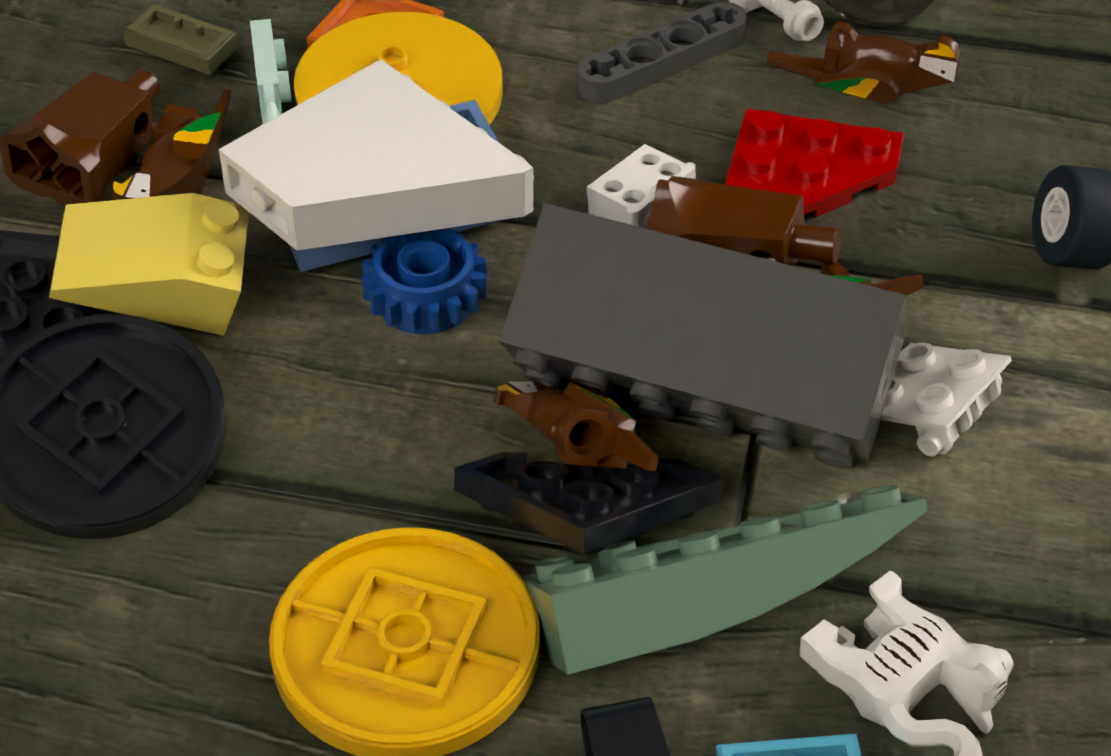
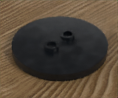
(106, 426)

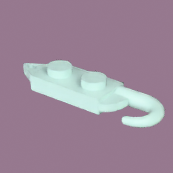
(270, 58)

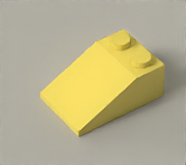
(154, 258)

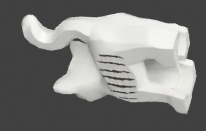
(904, 663)

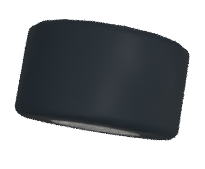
(1074, 217)

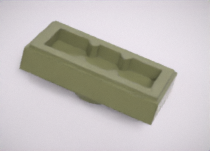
(181, 39)

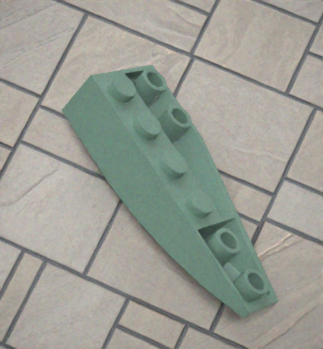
(703, 582)

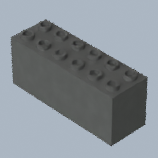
(706, 334)

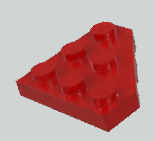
(813, 158)

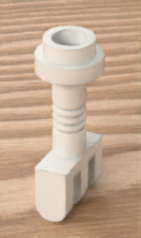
(801, 19)

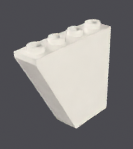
(373, 165)

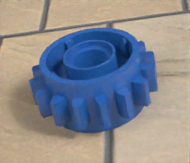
(424, 280)

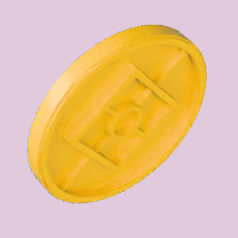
(428, 48)
(404, 643)

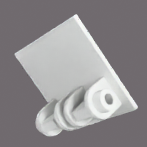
(942, 392)

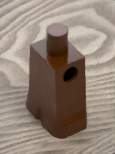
(81, 138)
(741, 220)

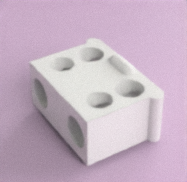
(633, 185)

